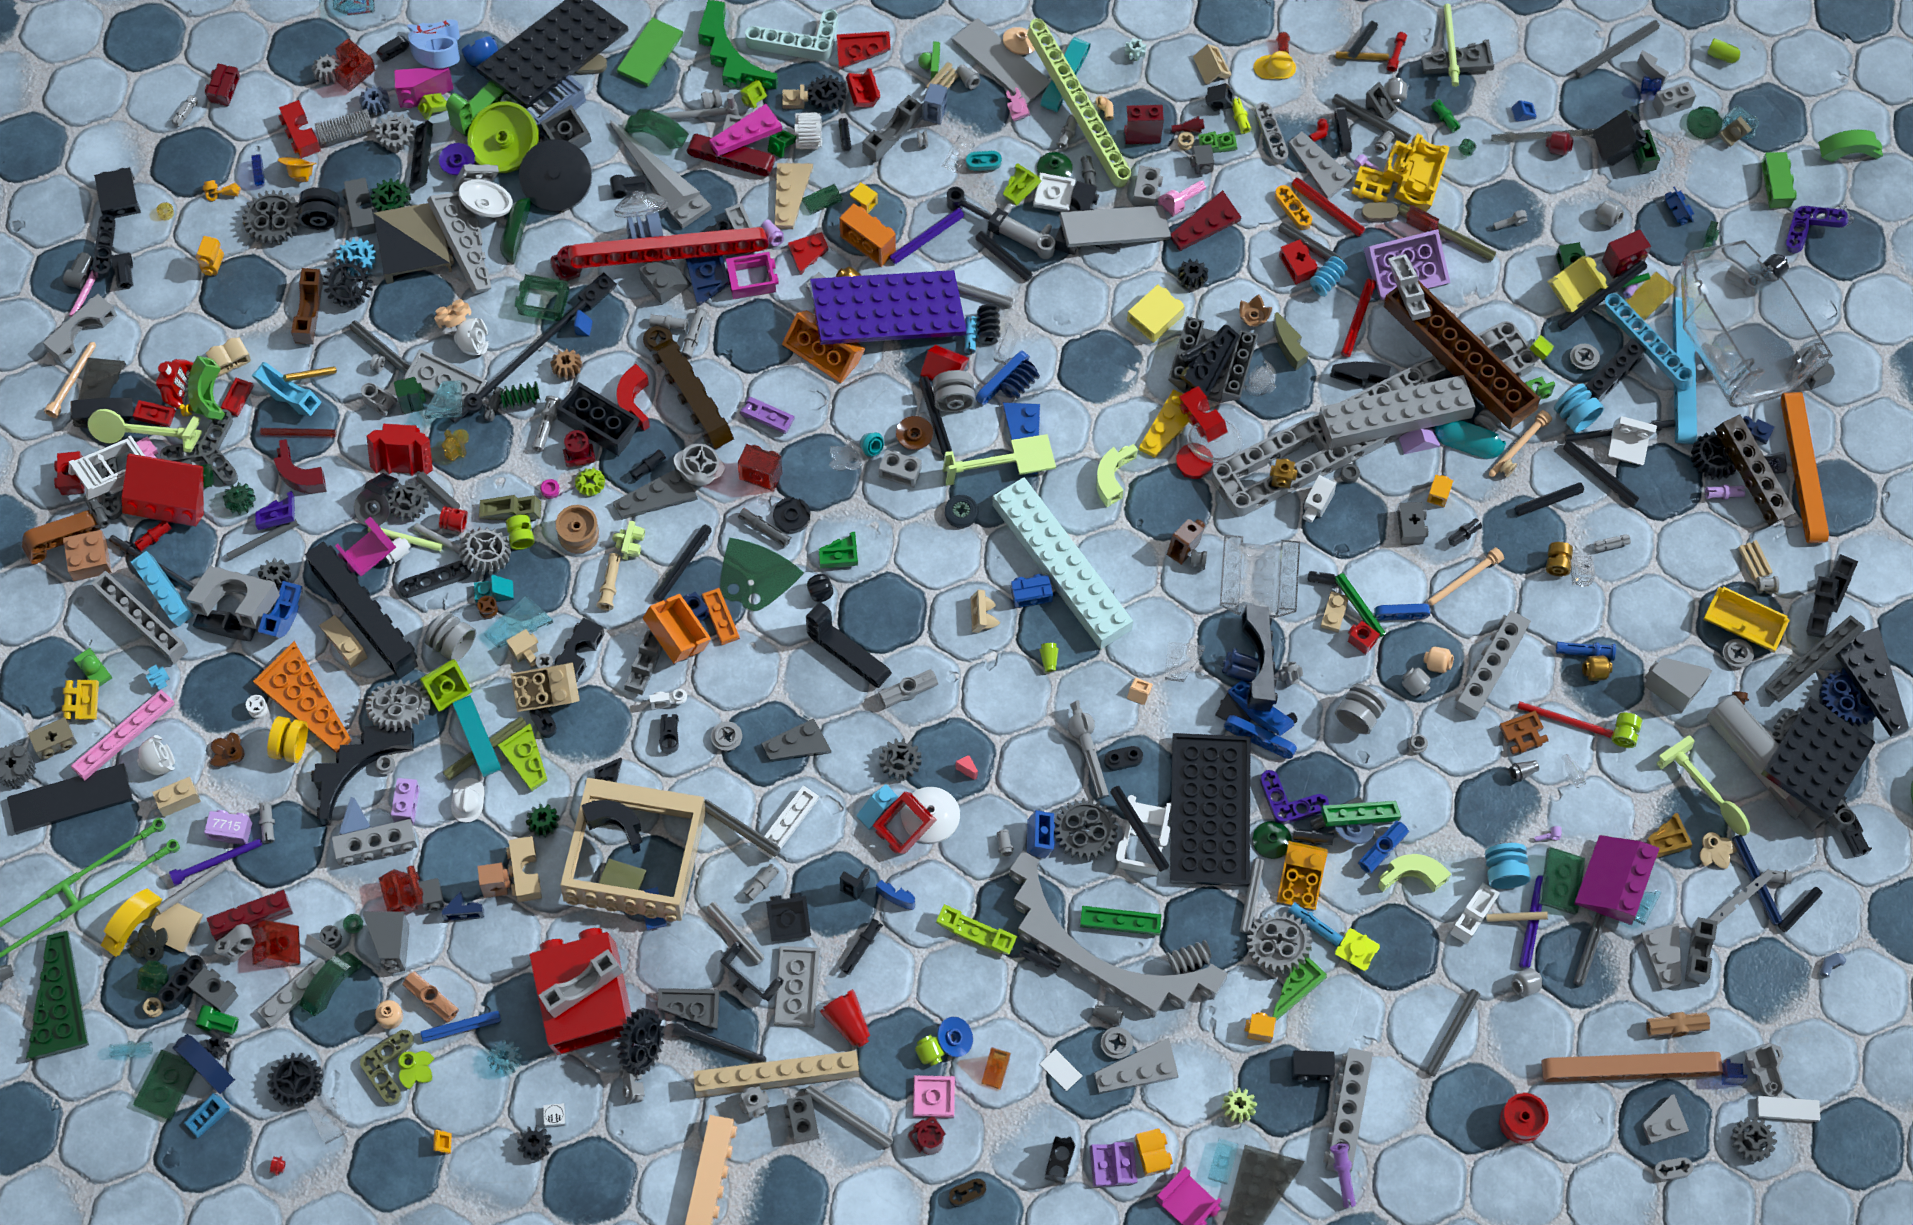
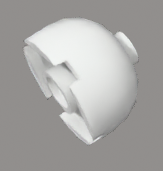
(471, 336)
(155, 757)

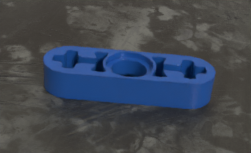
(1402, 612)

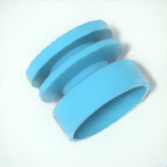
(1579, 408)
(1507, 866)

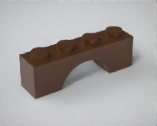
(310, 294)

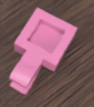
(147, 447)

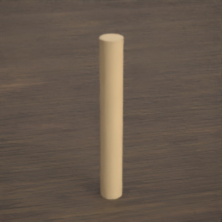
(1517, 916)

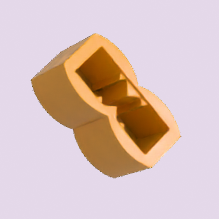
(209, 255)
(1153, 1152)

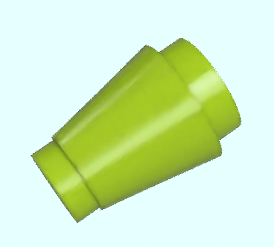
(1049, 656)

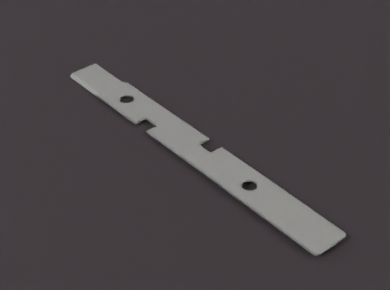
(1742, 896)

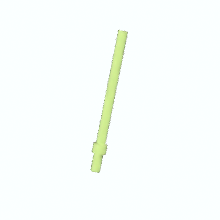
(1453, 68)

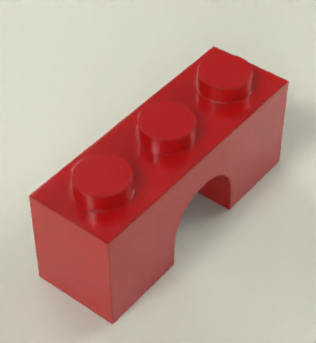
(303, 140)
(1210, 424)

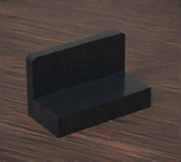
(852, 885)

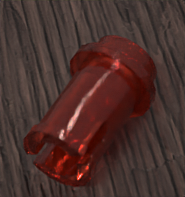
(1283, 42)

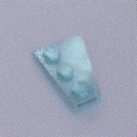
(521, 617)

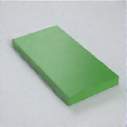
(650, 51)

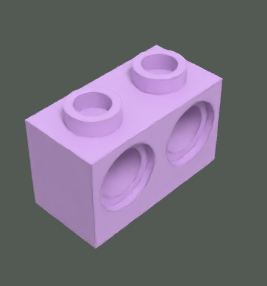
(405, 800)

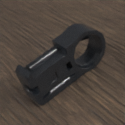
(668, 731)

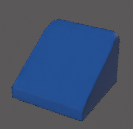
(1523, 111)
(582, 324)

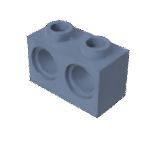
(935, 103)

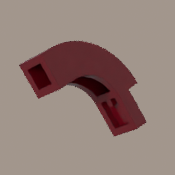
(301, 480)

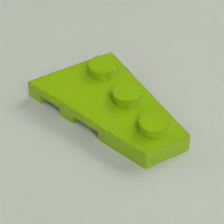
(525, 758)

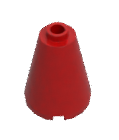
(847, 1018)

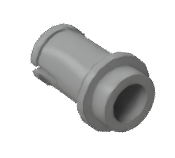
(1382, 144)
(1004, 843)
(1781, 877)

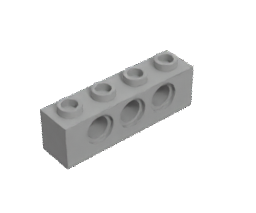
(364, 839)

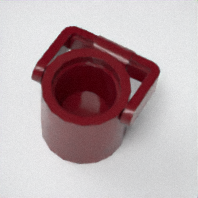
(564, 265)
(577, 449)
(929, 1136)

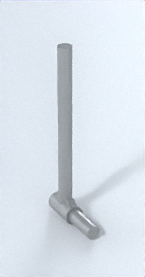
(731, 108)

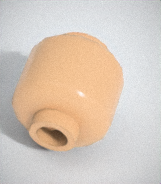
(1439, 659)
(387, 1020)

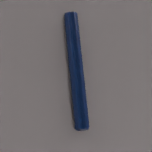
(1753, 872)

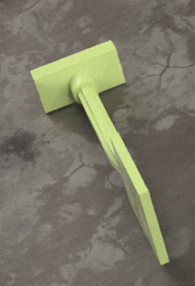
(1030, 455)

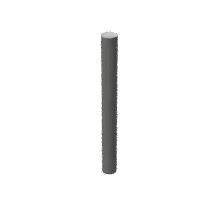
(262, 539)

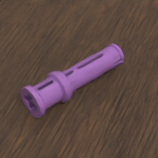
(1343, 1167)

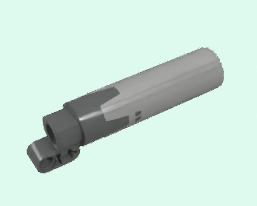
(1755, 749)

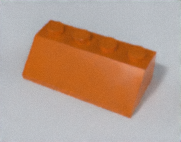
(833, 359)

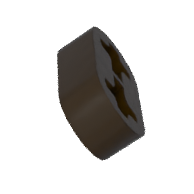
(965, 1188)

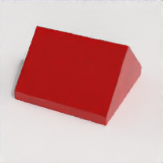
(942, 360)

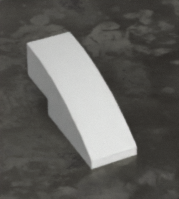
(1474, 913)

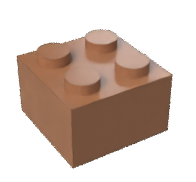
(87, 555)

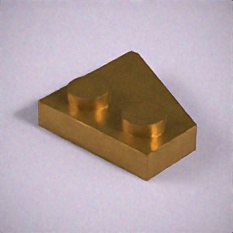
(1670, 837)

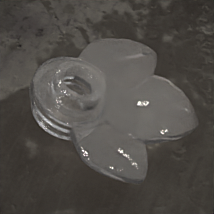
(844, 455)

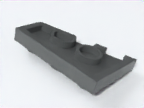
(799, 741)

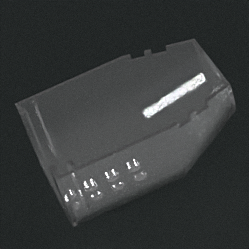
(1747, 325)

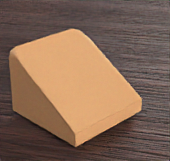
(1139, 691)

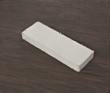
(1788, 1109)

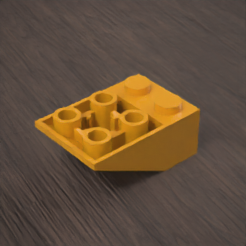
(1302, 875)

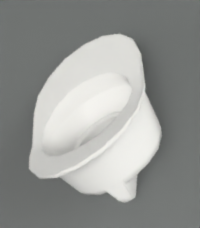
(467, 800)

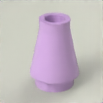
(774, 234)

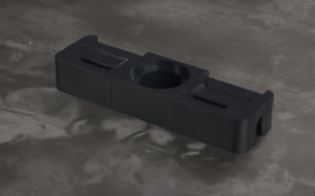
(1855, 838)

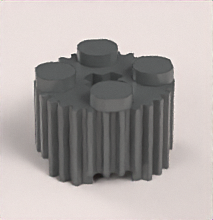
(15, 766)

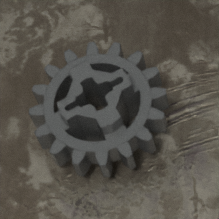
(402, 507)
(902, 751)
(1747, 1145)

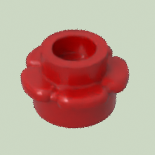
(277, 1165)

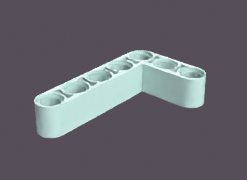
(824, 39)

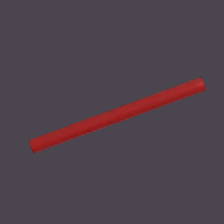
(1565, 719)

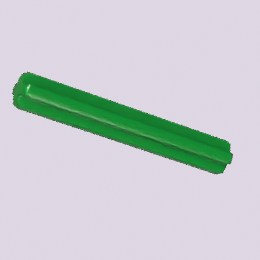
(1359, 604)

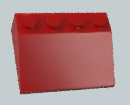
(163, 490)

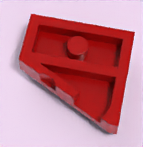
(807, 250)

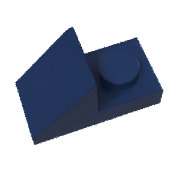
(458, 911)

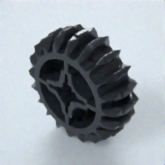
(340, 285)
(1719, 465)
(287, 1080)

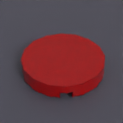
(1191, 465)

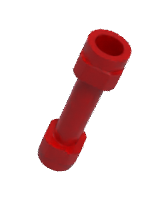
(1394, 62)

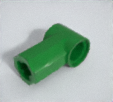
(212, 1019)

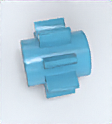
(157, 677)

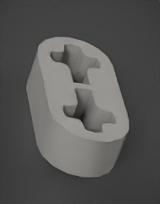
(1673, 1174)

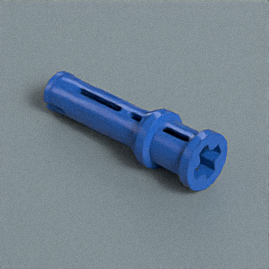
(1586, 649)

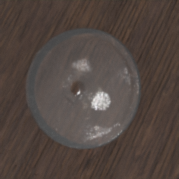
(640, 204)
(1217, 449)

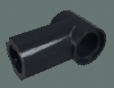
(623, 185)
(122, 267)

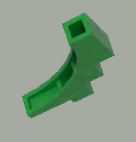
(723, 54)

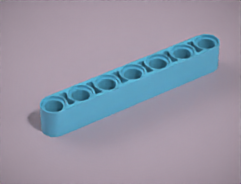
(1652, 348)

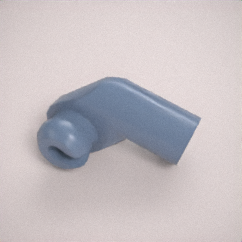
(1830, 961)

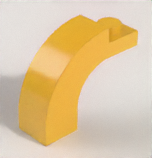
(127, 918)

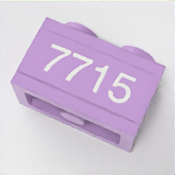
(228, 827)

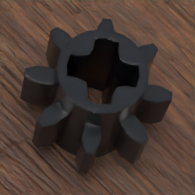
(215, 1041)

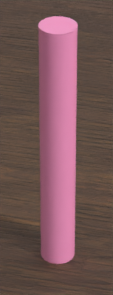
(83, 294)

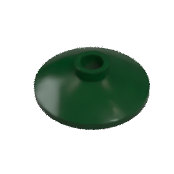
(1063, 167)
(1271, 848)

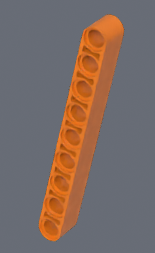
(1804, 467)

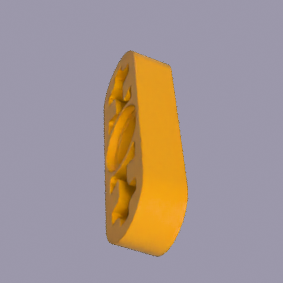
(1293, 215)

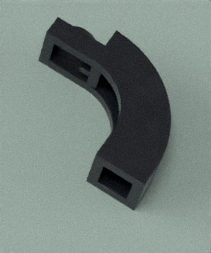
(613, 813)

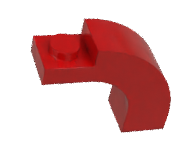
(628, 387)

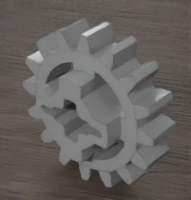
(395, 132)

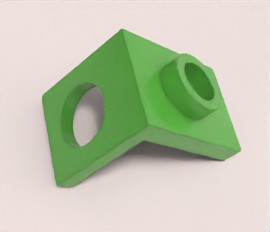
(1543, 391)

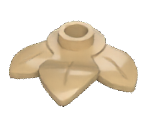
(1716, 853)

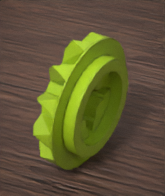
(590, 489)

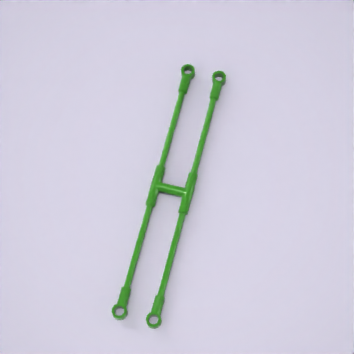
(77, 905)

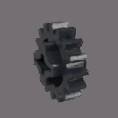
(827, 93)

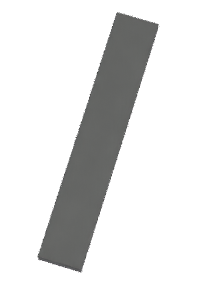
(1814, 658)

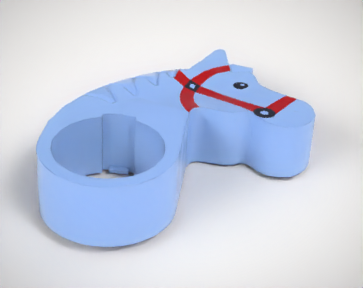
(435, 43)

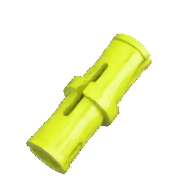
(1240, 116)

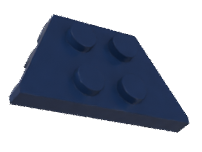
(707, 276)

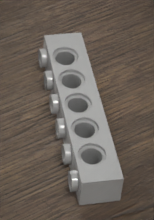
(139, 617)
(1471, 704)
(1361, 1061)

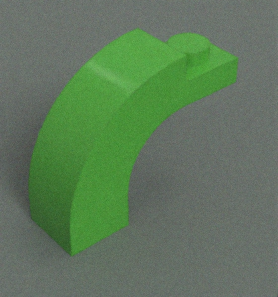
(1850, 142)
(201, 388)

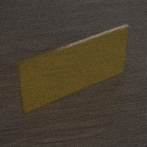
(1651, 295)

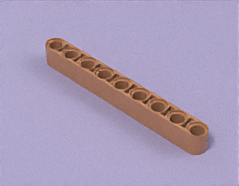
(1632, 1066)

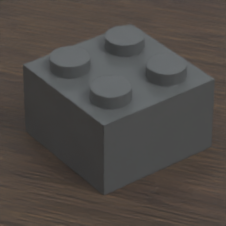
(566, 126)

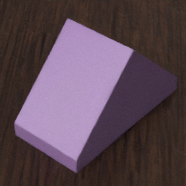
(1419, 440)

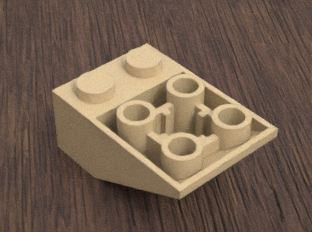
(545, 686)

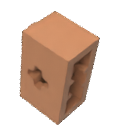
(493, 880)

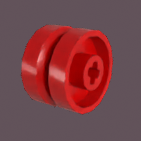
(1513, 1114)

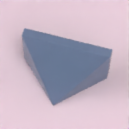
(354, 818)

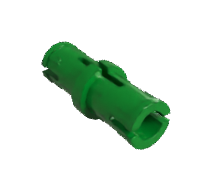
(1445, 115)

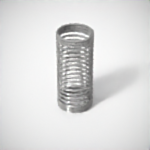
(346, 124)

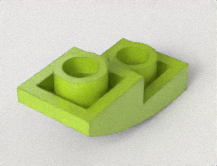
(1541, 347)

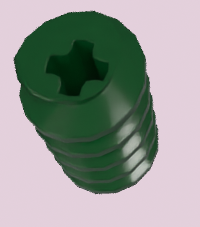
(520, 395)

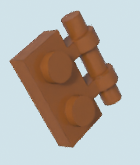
(1523, 726)

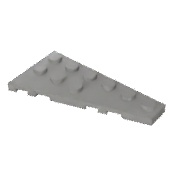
(464, 238)

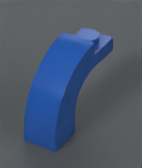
(284, 612)

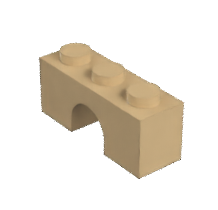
(522, 852)

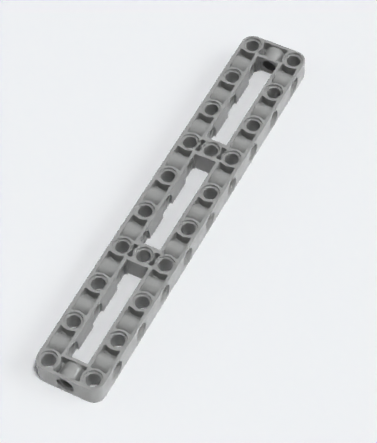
(1324, 460)

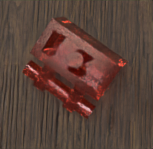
(401, 890)

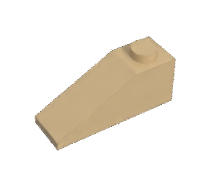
(343, 641)

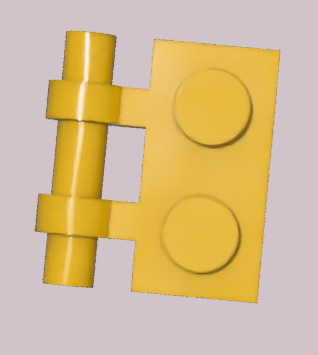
(1374, 180)
(86, 699)

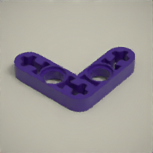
(1806, 220)
(1283, 804)

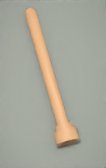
(54, 409)
(1542, 419)
(1494, 557)

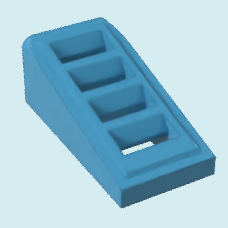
(218, 1113)

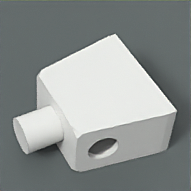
(1318, 498)

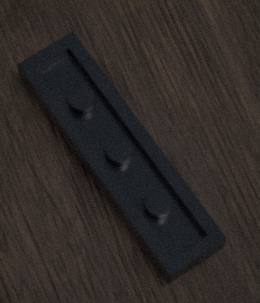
(421, 155)

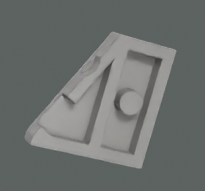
(1665, 1122)

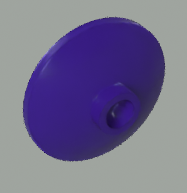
(454, 153)

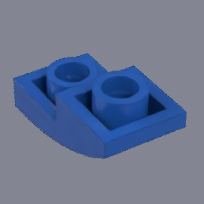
(900, 898)

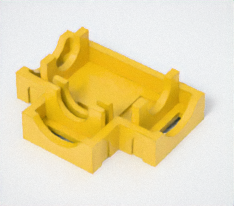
(1416, 170)

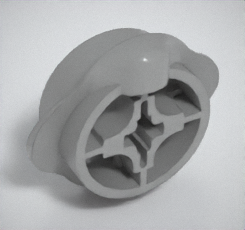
(695, 471)

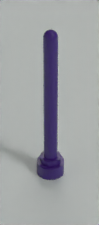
(179, 875)

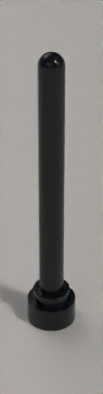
(682, 1029)

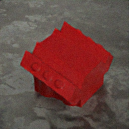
(399, 450)

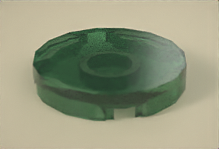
(1704, 122)

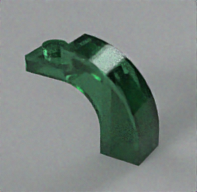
(658, 125)
(327, 980)

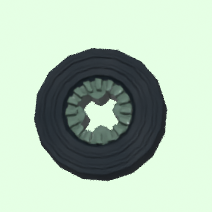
(961, 502)

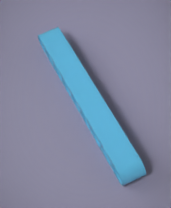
(1684, 400)

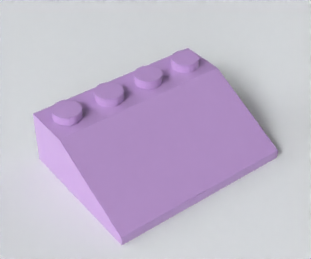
(1423, 252)

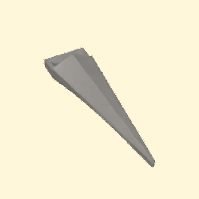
(684, 200)

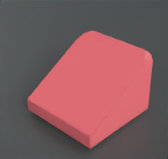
(967, 767)

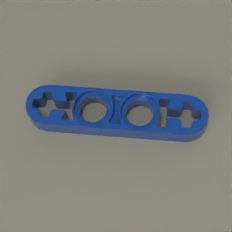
(993, 385)
(1260, 737)

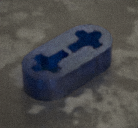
(258, 170)

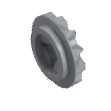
(1580, 351)
(1735, 645)
(730, 729)
(1111, 1035)

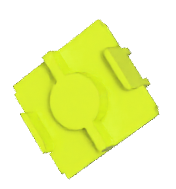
(1357, 949)

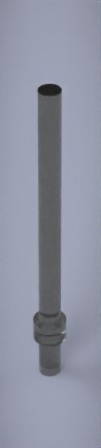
(1510, 136)

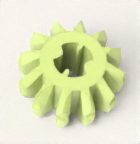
(1233, 1109)

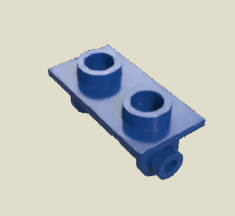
(1683, 212)

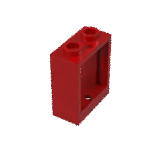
(914, 804)

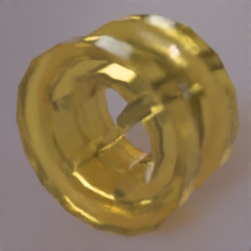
(165, 205)

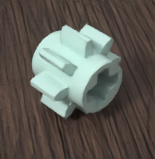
(1135, 49)

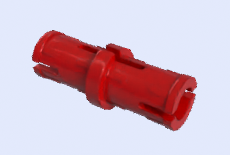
(152, 535)

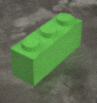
(1778, 180)

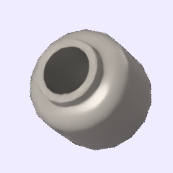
(1396, 90)
(1609, 213)
(1416, 681)
(1526, 982)

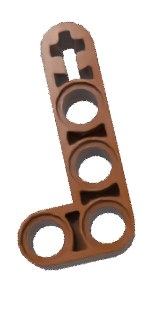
(51, 535)

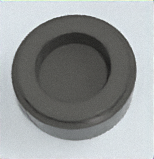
(1350, 473)

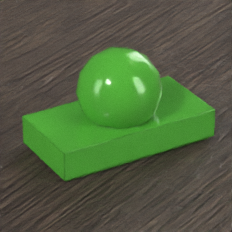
(931, 60)
(92, 667)

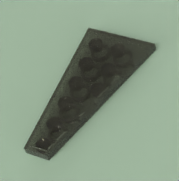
(1259, 1185)

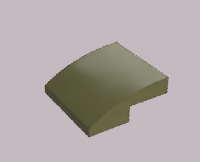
(622, 875)

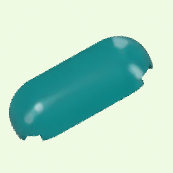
(1470, 439)

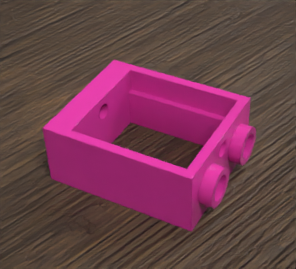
(747, 262)

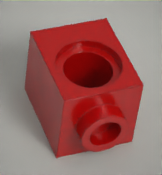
(1363, 645)

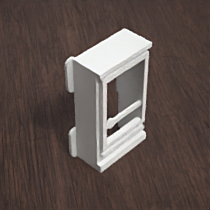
(89, 476)
(1148, 815)

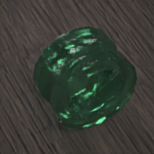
(1467, 147)

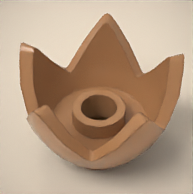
(1254, 307)

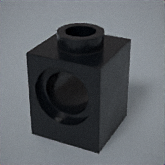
(1220, 97)

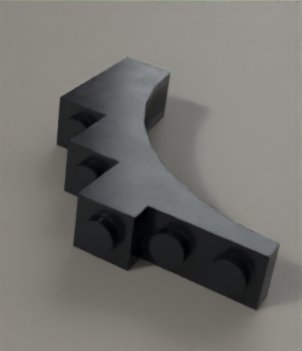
(333, 777)

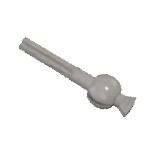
(1082, 726)

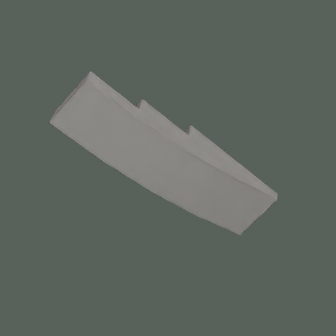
(1408, 286)

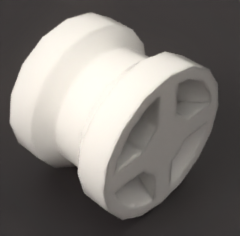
(256, 701)

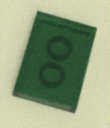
(1561, 880)
(165, 1085)

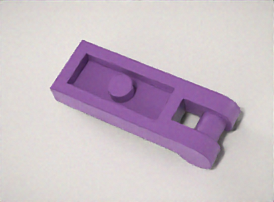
(767, 415)

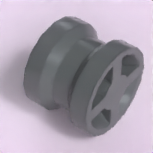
(1198, 559)
(329, 932)

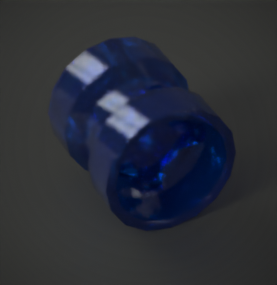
(1650, 85)

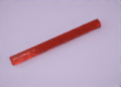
(298, 432)

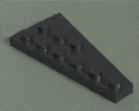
(1871, 672)

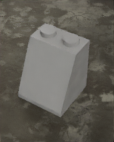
(1676, 681)

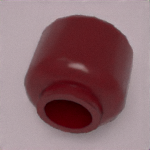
(1559, 143)

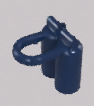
(1240, 666)

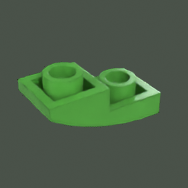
(1221, 142)

